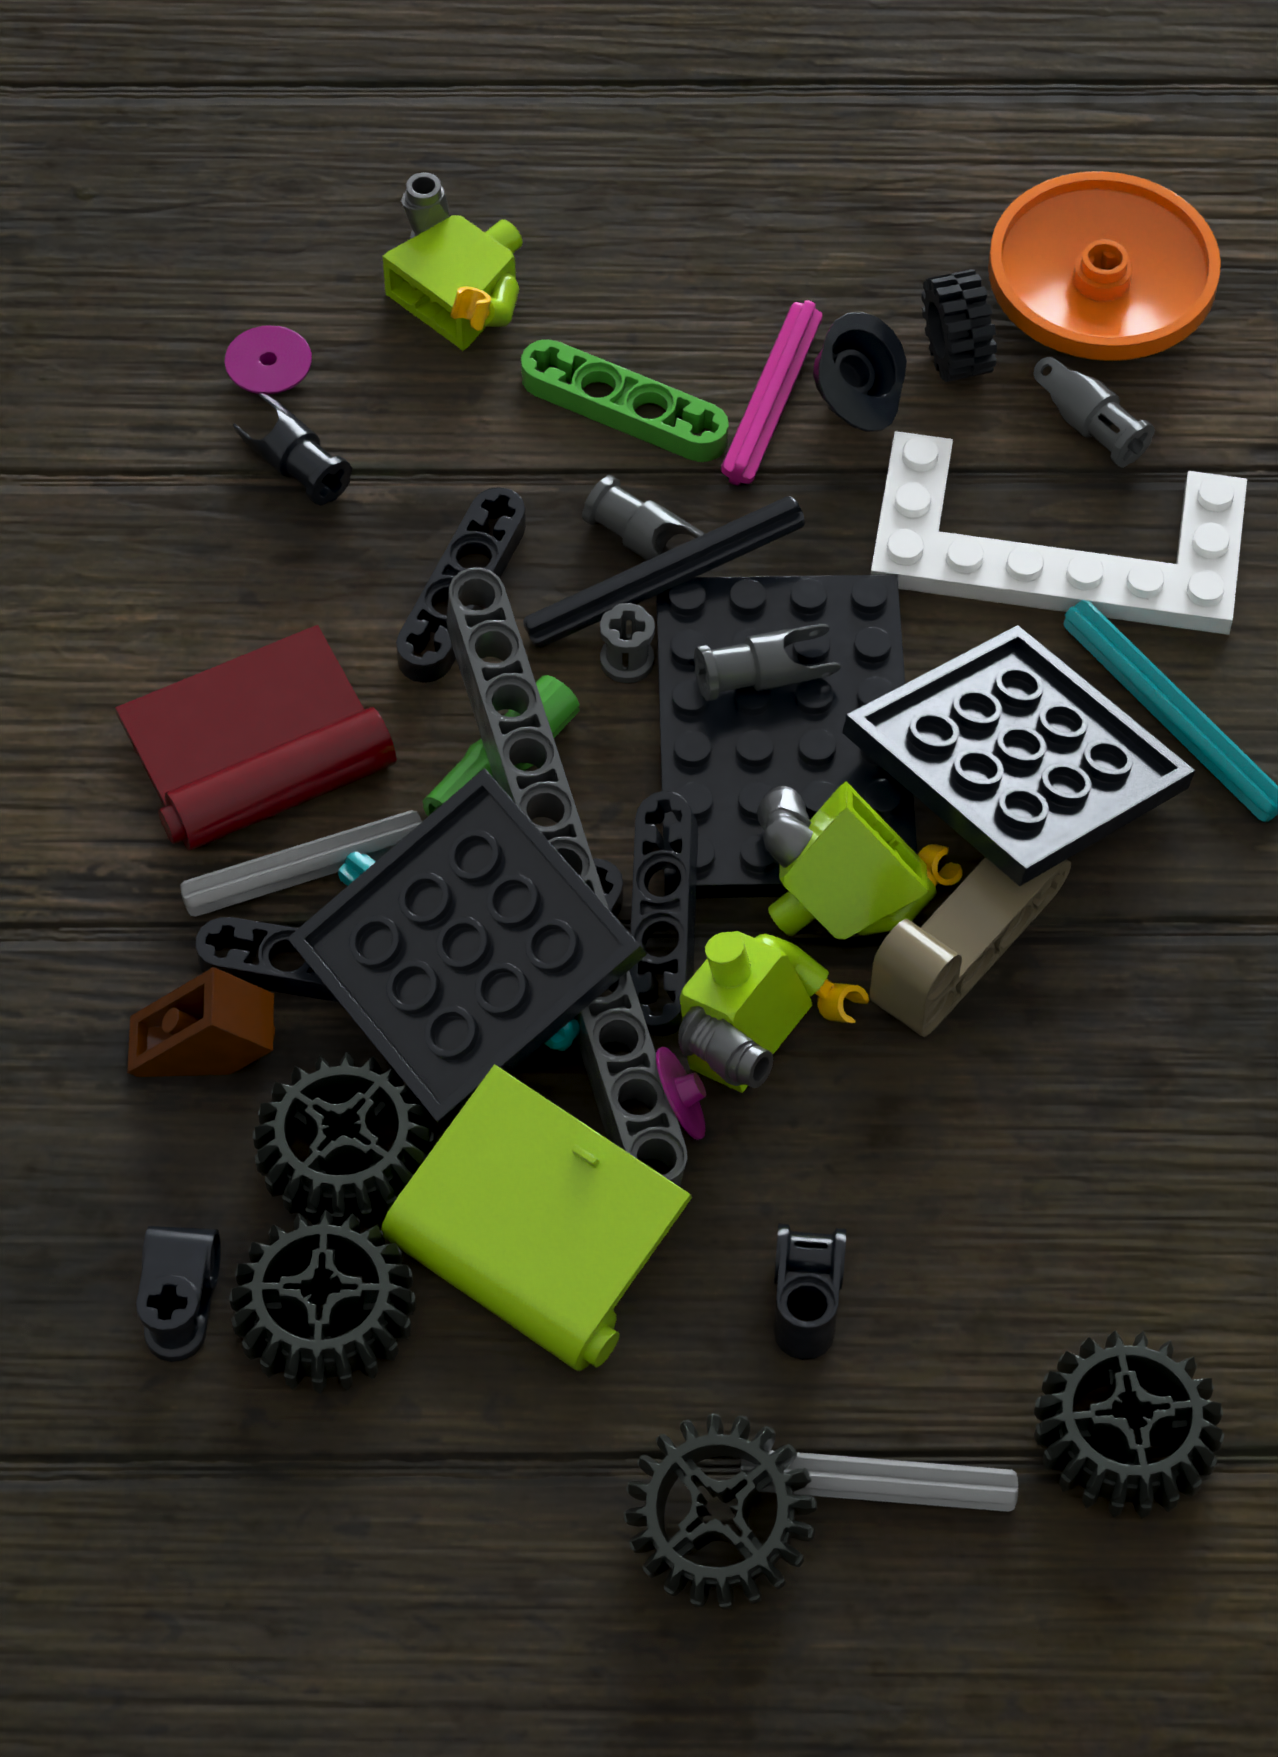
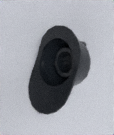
(861, 371)

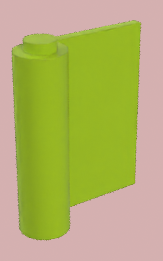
(535, 1218)

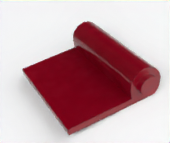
(254, 738)

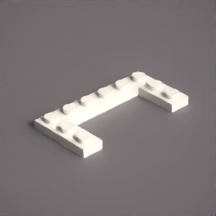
(1184, 595)

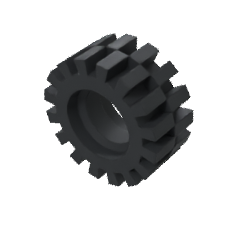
(959, 325)

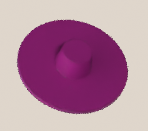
(268, 359)
(682, 1092)

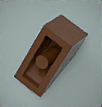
(202, 1028)

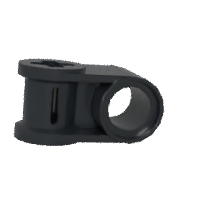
(809, 1280)
(177, 1288)

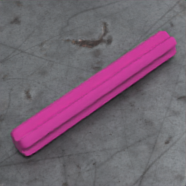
(771, 393)

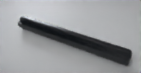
(665, 571)

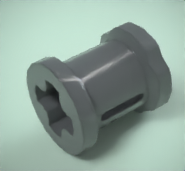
(618, 642)

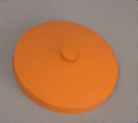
(1104, 265)

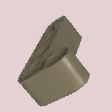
(931, 968)

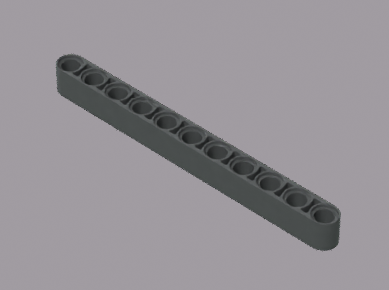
(548, 795)

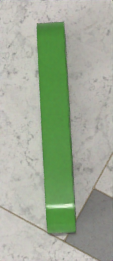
(629, 393)

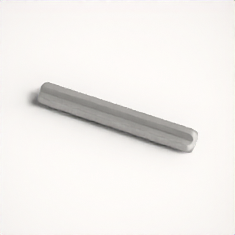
(293, 864)
(904, 1481)

